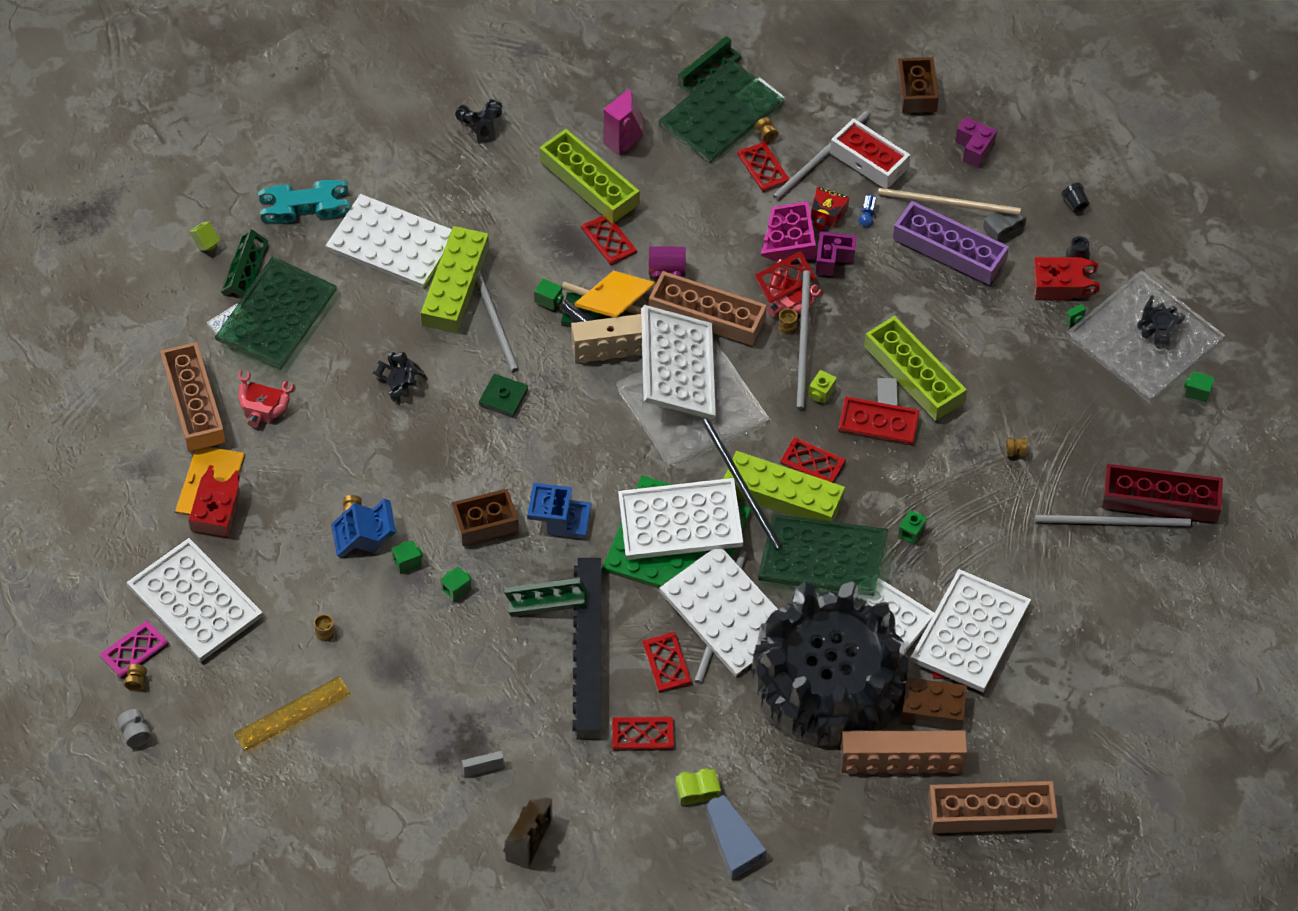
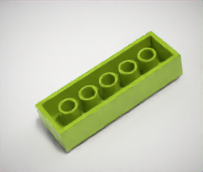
(589, 176)
(454, 279)
(915, 368)
(787, 489)

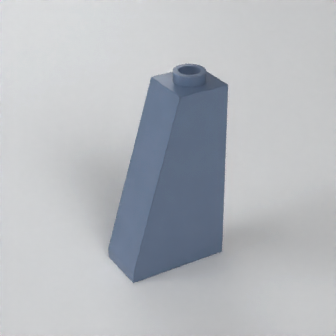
(734, 838)

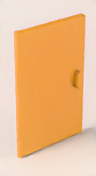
(614, 294)
(224, 463)

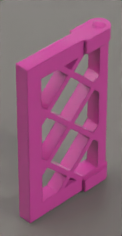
(134, 634)

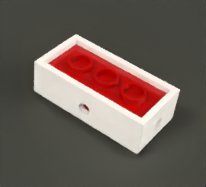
(869, 153)

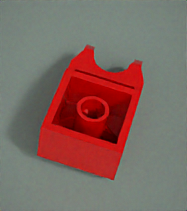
(1063, 278)
(215, 504)

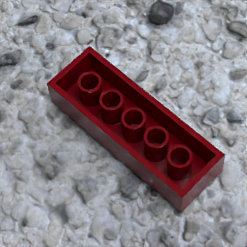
(1162, 493)

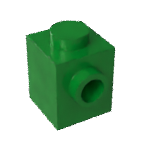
(548, 294)
(1198, 386)
(912, 527)
(407, 556)
(456, 583)

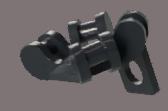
(491, 111)
(1161, 319)
(399, 377)

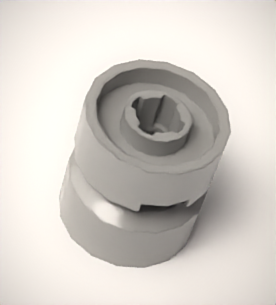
(134, 728)

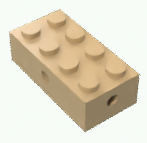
(607, 338)

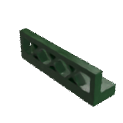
(701, 66)
(241, 260)
(546, 599)

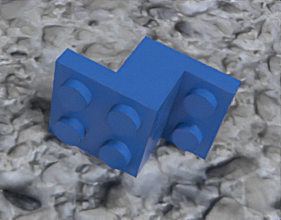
(557, 508)
(363, 528)

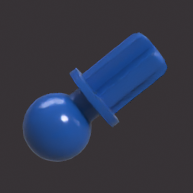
(866, 219)

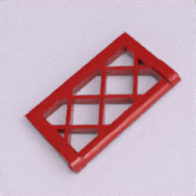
(773, 182)
(621, 254)
(771, 270)
(799, 466)
(674, 682)
(632, 722)

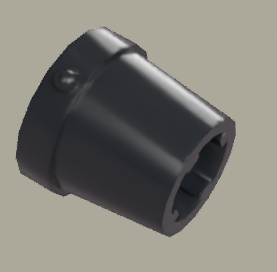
(1075, 197)
(1079, 248)

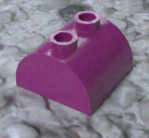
(667, 259)

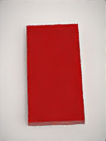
(878, 420)

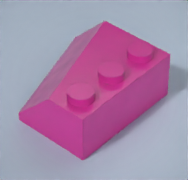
(622, 123)
(789, 232)

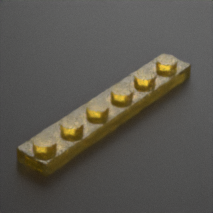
(291, 713)

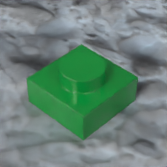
(1074, 315)

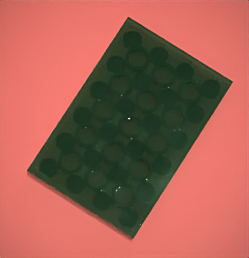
(720, 111)
(276, 313)
(823, 554)

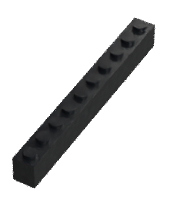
(588, 653)

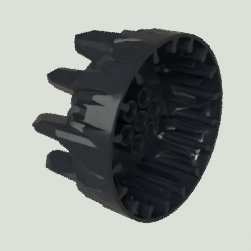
(796, 694)

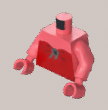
(793, 299)
(261, 401)

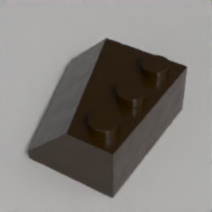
(528, 832)

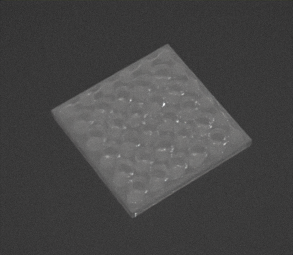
(1116, 342)
(683, 435)

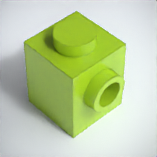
(204, 236)
(822, 387)

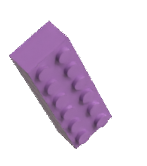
(950, 242)

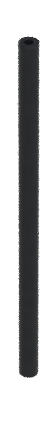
(741, 483)

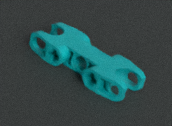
(292, 203)

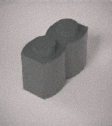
(1002, 225)

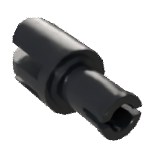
(576, 315)

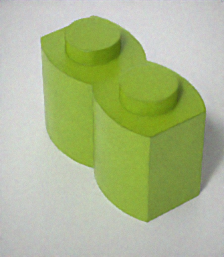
(697, 786)

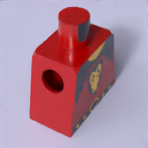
(828, 208)

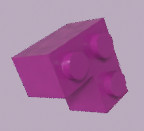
(977, 141)
(834, 249)

